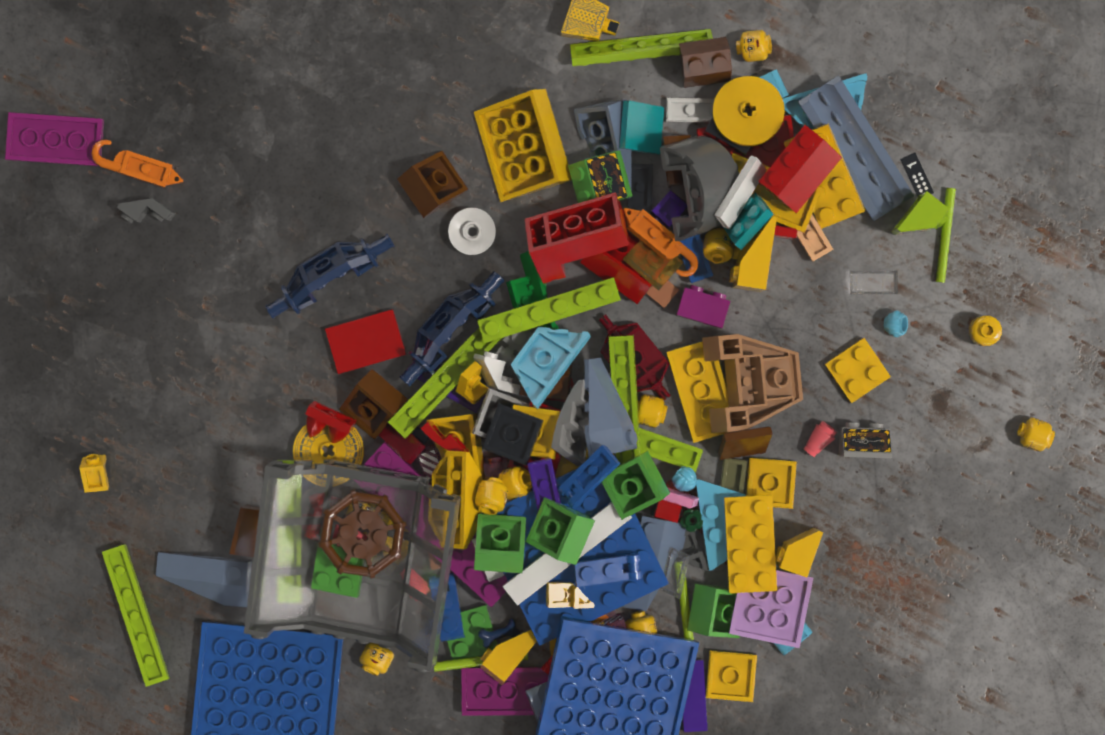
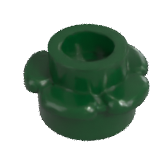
(685, 520)

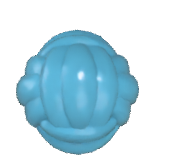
(896, 323)
(684, 479)

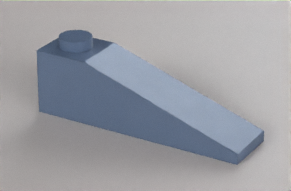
(602, 130)
(607, 415)
(661, 536)
(211, 577)

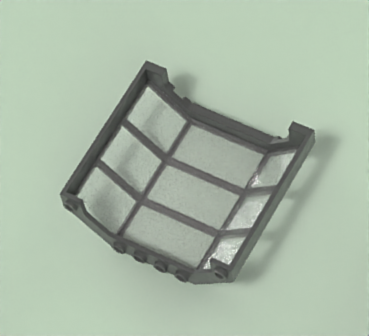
(396, 607)

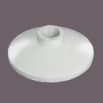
(468, 219)

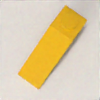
(507, 656)

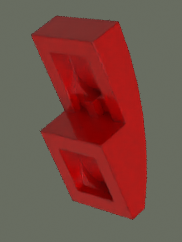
(450, 443)

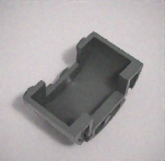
(707, 178)

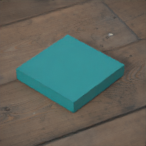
(641, 127)

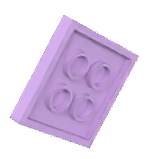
(774, 614)

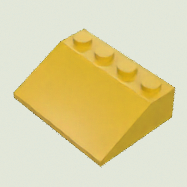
(523, 145)

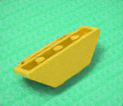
(461, 477)

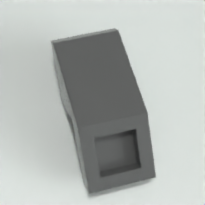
(138, 210)

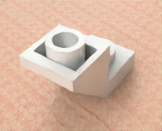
(492, 373)

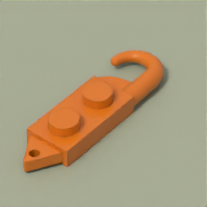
(137, 166)
(659, 238)

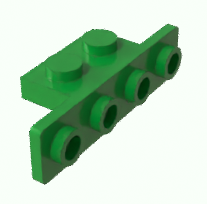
(529, 288)

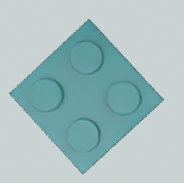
(750, 221)

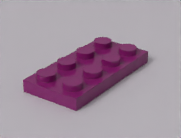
(52, 138)
(487, 697)

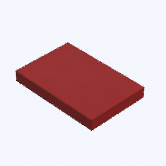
(365, 341)

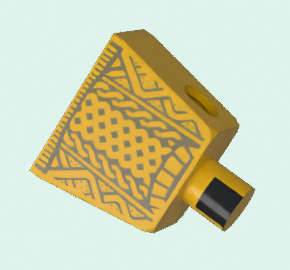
(588, 20)

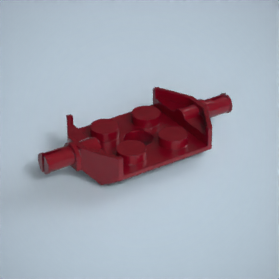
(653, 363)

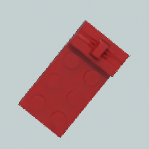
(575, 234)

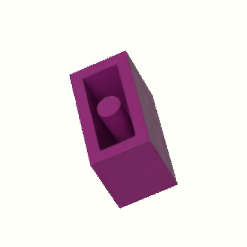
(703, 307)

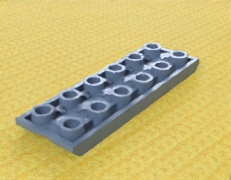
(867, 160)

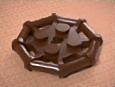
(348, 531)

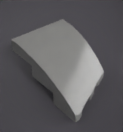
(570, 427)

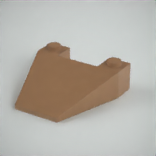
(758, 378)

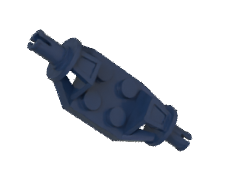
(325, 267)
(444, 321)

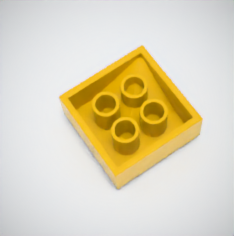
(754, 260)

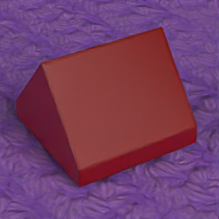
(668, 511)

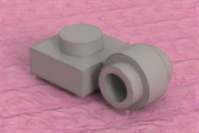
(515, 342)

